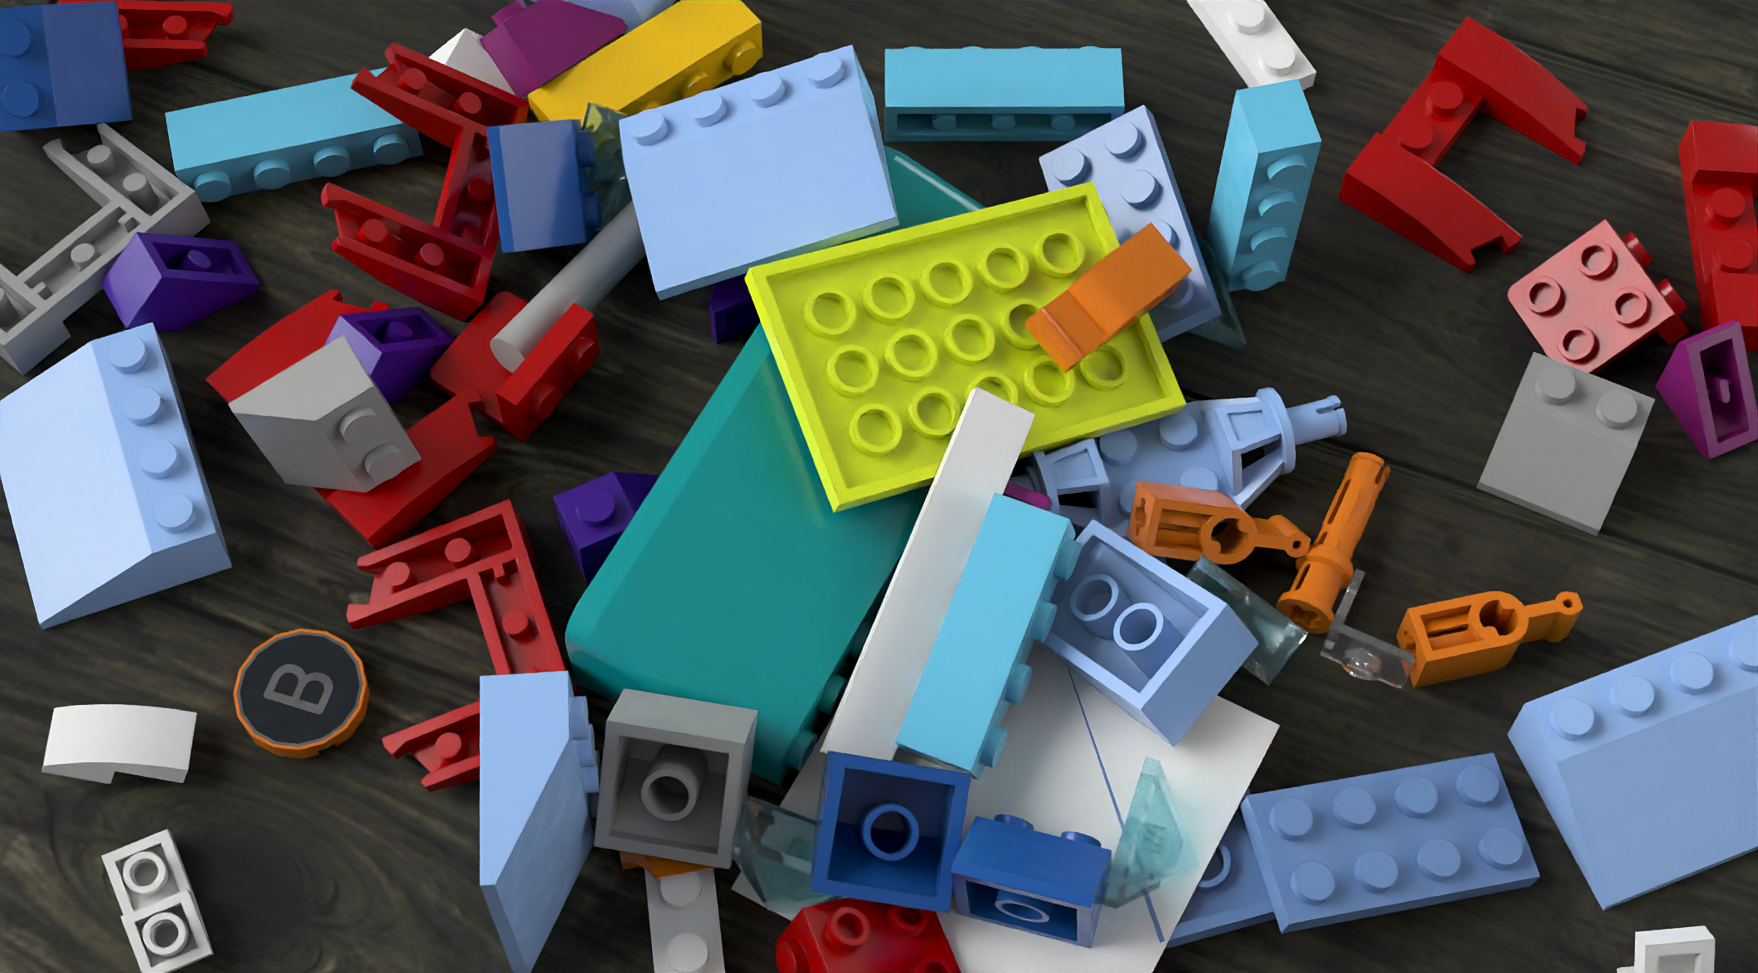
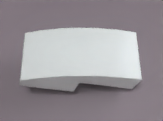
(129, 739)
(157, 904)

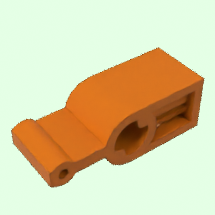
(1108, 298)
(1181, 523)
(1479, 632)

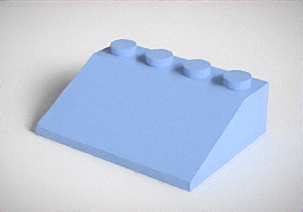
(758, 172)
(106, 480)
(1652, 763)
(534, 804)

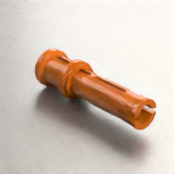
(1328, 562)

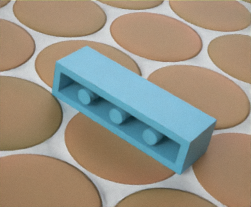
(1000, 93)
(284, 138)
(1262, 184)
(988, 637)

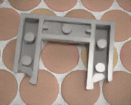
(134, 198)

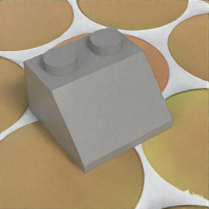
(326, 423)
(1565, 443)
(674, 777)

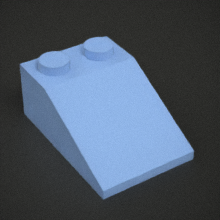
(1144, 634)

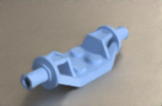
(1186, 449)

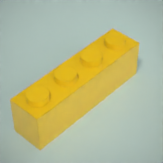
(658, 62)

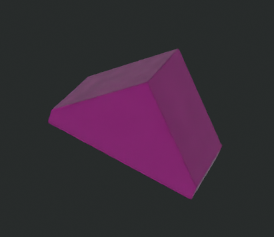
(1712, 390)

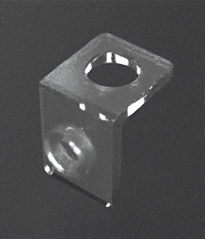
(1361, 653)

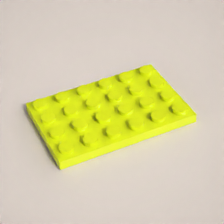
(905, 323)

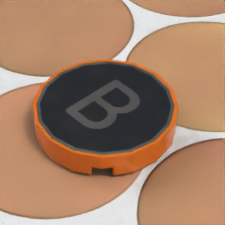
(301, 693)

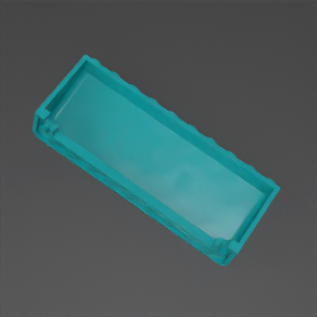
(736, 565)

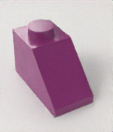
(545, 40)

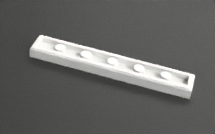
(927, 575)

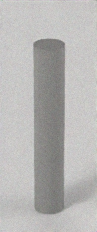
(581, 282)

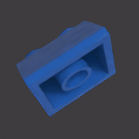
(62, 66)
(543, 184)
(888, 831)
(1031, 879)

